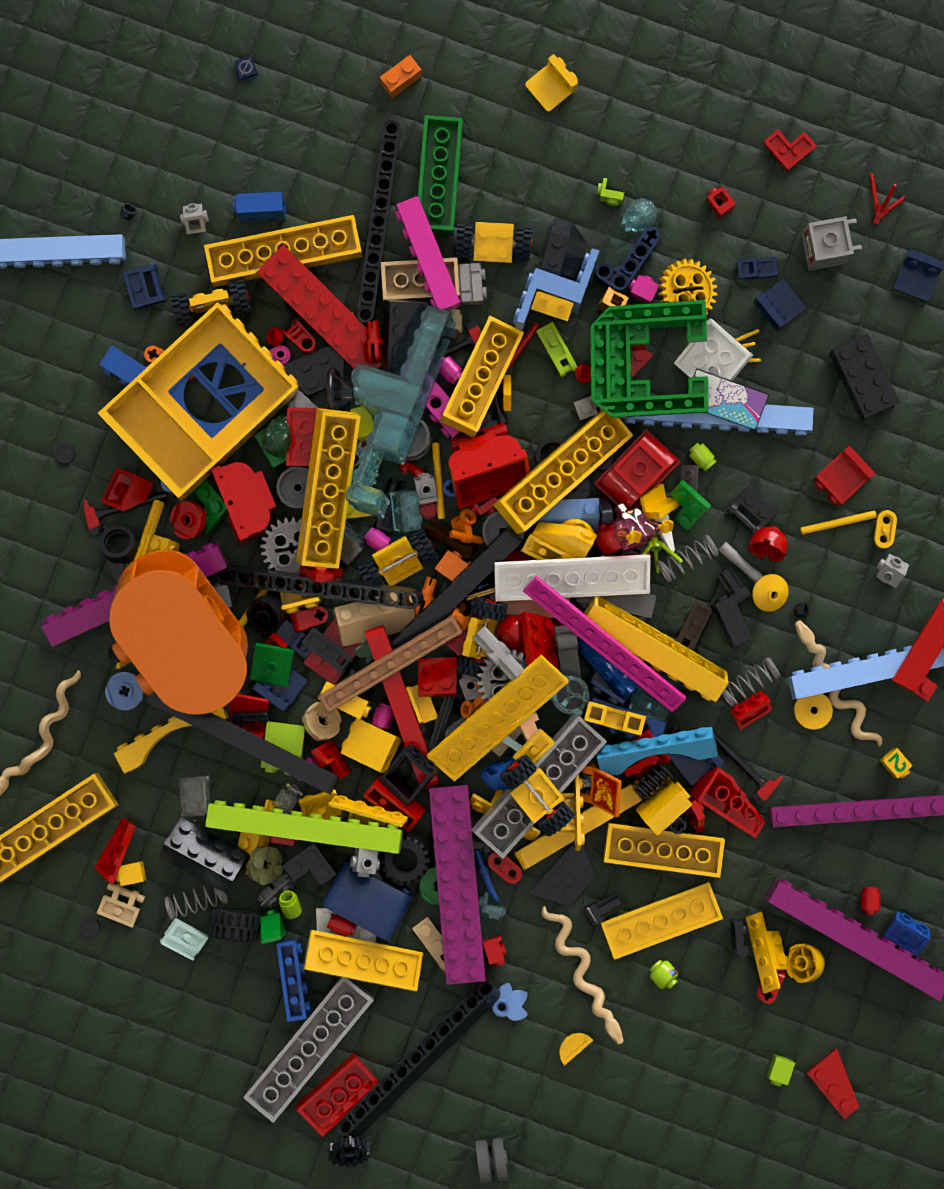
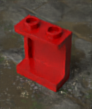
(843, 476)

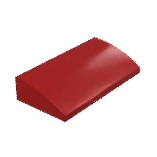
(336, 1094)

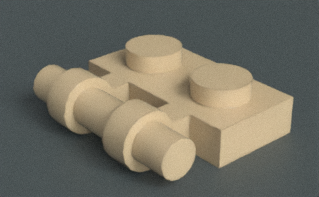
(118, 910)

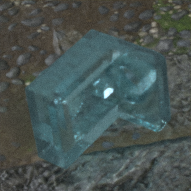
(493, 910)

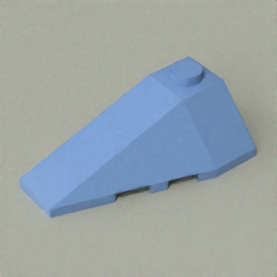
(574, 509)

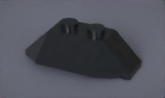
(564, 250)

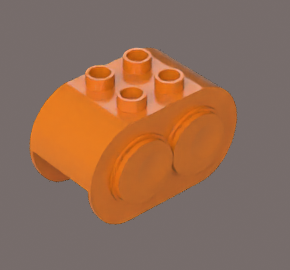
(178, 633)

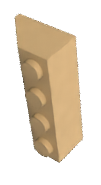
(403, 280)
(356, 618)

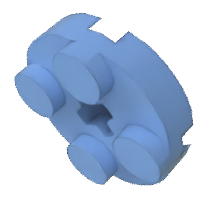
(119, 700)

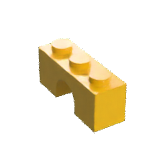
(614, 718)

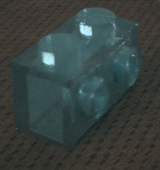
(406, 510)

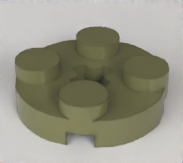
(271, 871)

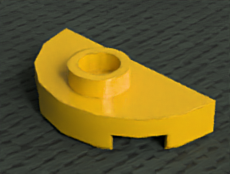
(573, 1045)

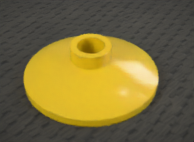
(763, 589)

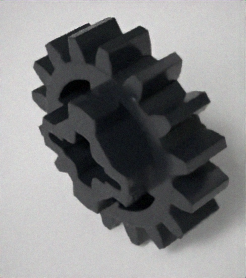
(348, 1151)

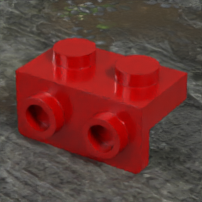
(751, 709)

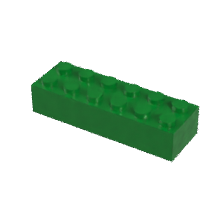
(440, 171)

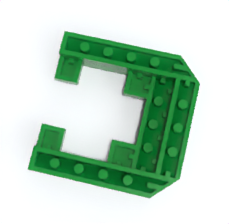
(611, 358)

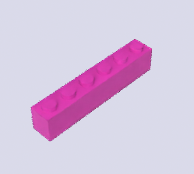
(428, 254)

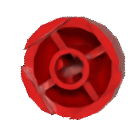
(606, 541)
(770, 543)
(511, 632)

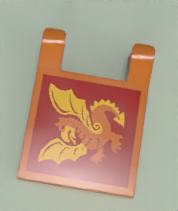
(604, 791)

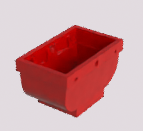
(486, 466)
(637, 471)
(248, 497)

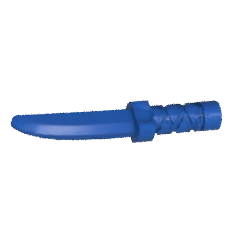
(483, 871)

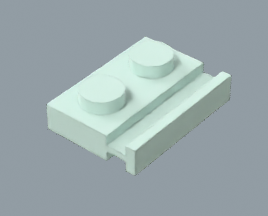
(184, 939)

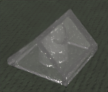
(194, 795)

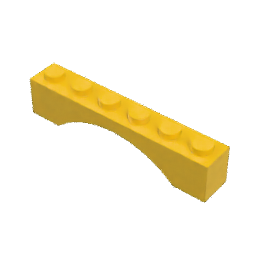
(135, 754)

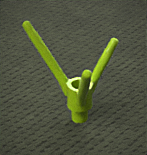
(656, 545)

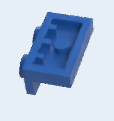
(908, 933)

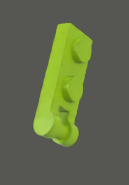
(556, 349)

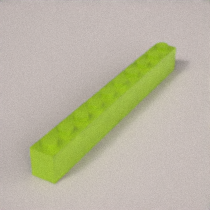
(304, 828)

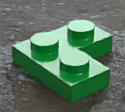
(214, 503)
(693, 505)

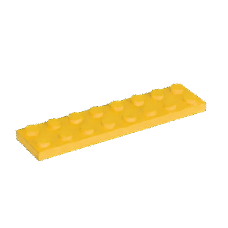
(497, 718)

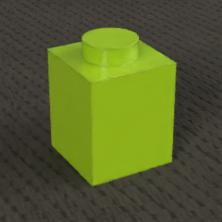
(780, 1070)

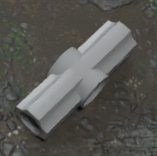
(498, 653)

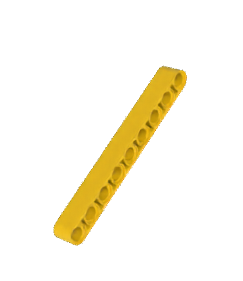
(593, 818)

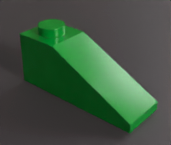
(272, 926)

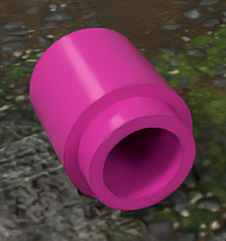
(450, 370)
(376, 539)
(383, 717)

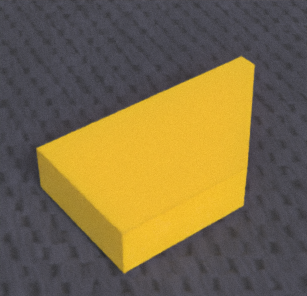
(507, 393)

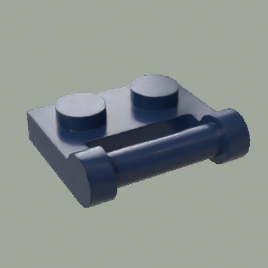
(138, 288)

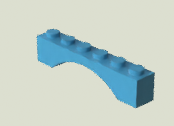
(695, 744)

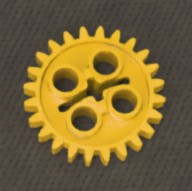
(684, 273)

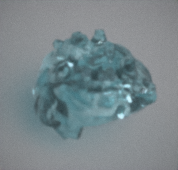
(639, 215)

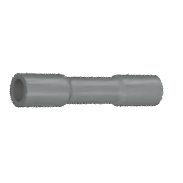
(732, 555)

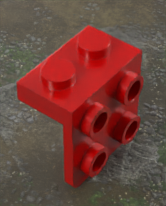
(245, 703)

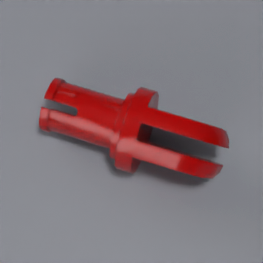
(374, 343)

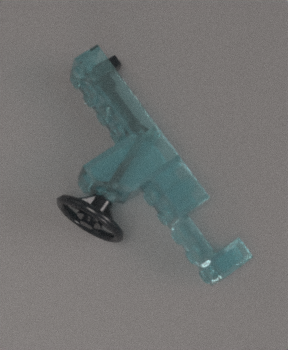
(393, 402)

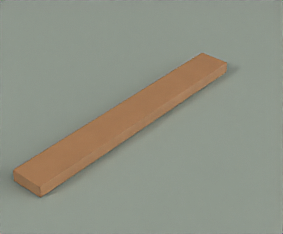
(390, 664)

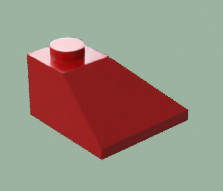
(126, 490)

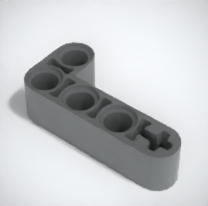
(567, 651)

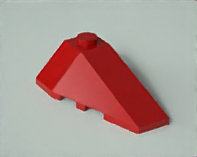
(724, 797)

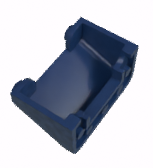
(367, 901)

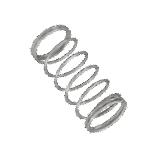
(664, 569)
(731, 699)
(170, 908)

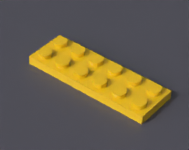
(661, 920)
(363, 961)

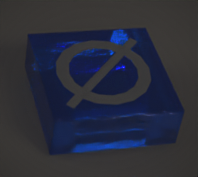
(245, 67)

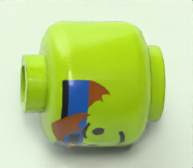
(664, 974)

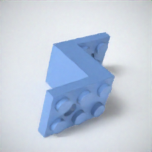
(555, 286)

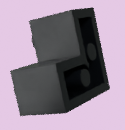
(311, 859)

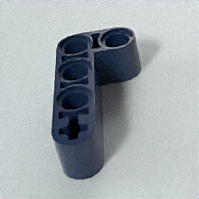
(632, 258)

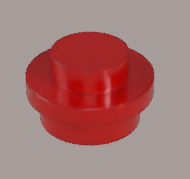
(275, 336)
(583, 373)
(428, 510)

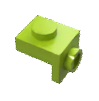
(611, 197)

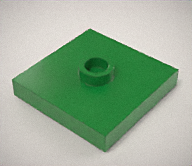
(272, 664)

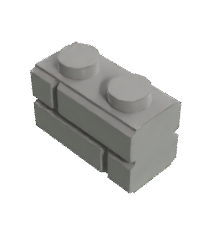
(471, 284)

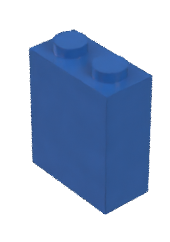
(260, 206)

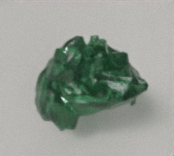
(276, 437)

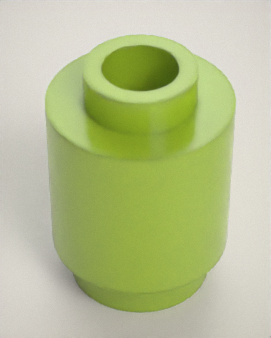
(702, 456)
(290, 905)

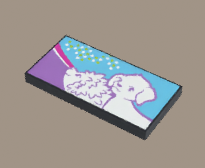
(734, 400)

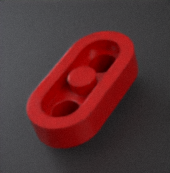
(504, 867)

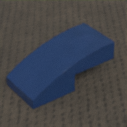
(758, 268)
(293, 639)

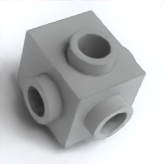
(194, 218)
(891, 570)
(362, 855)

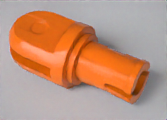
(427, 592)

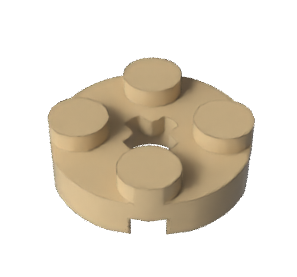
(315, 728)

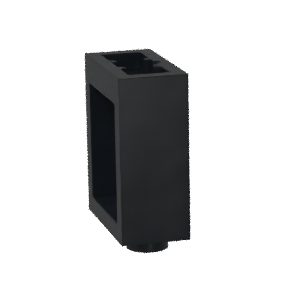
(731, 621)
(393, 781)

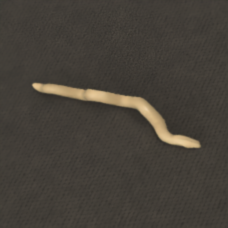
(808, 638)
(47, 745)
(611, 1025)

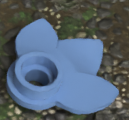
(513, 1001)

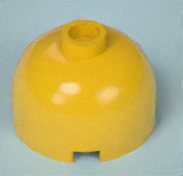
(805, 963)

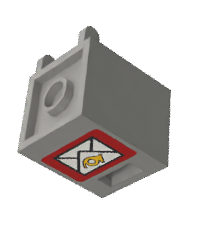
(828, 243)

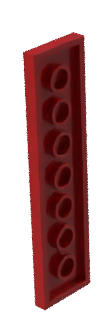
(317, 307)

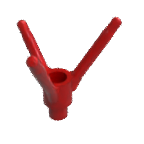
(882, 210)

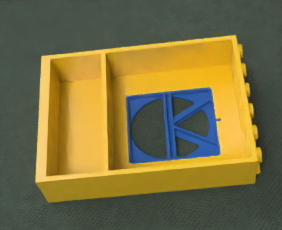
(161, 427)

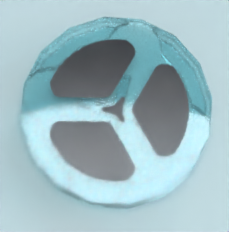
(571, 697)

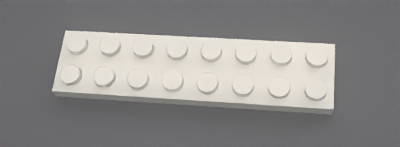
(575, 576)

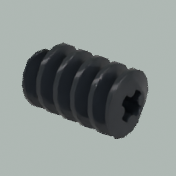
(652, 781)

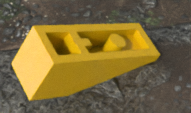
(568, 538)
(542, 550)

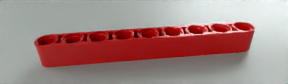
(400, 701)

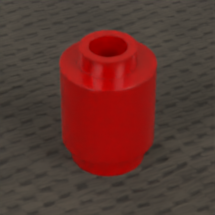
(870, 900)
(341, 925)

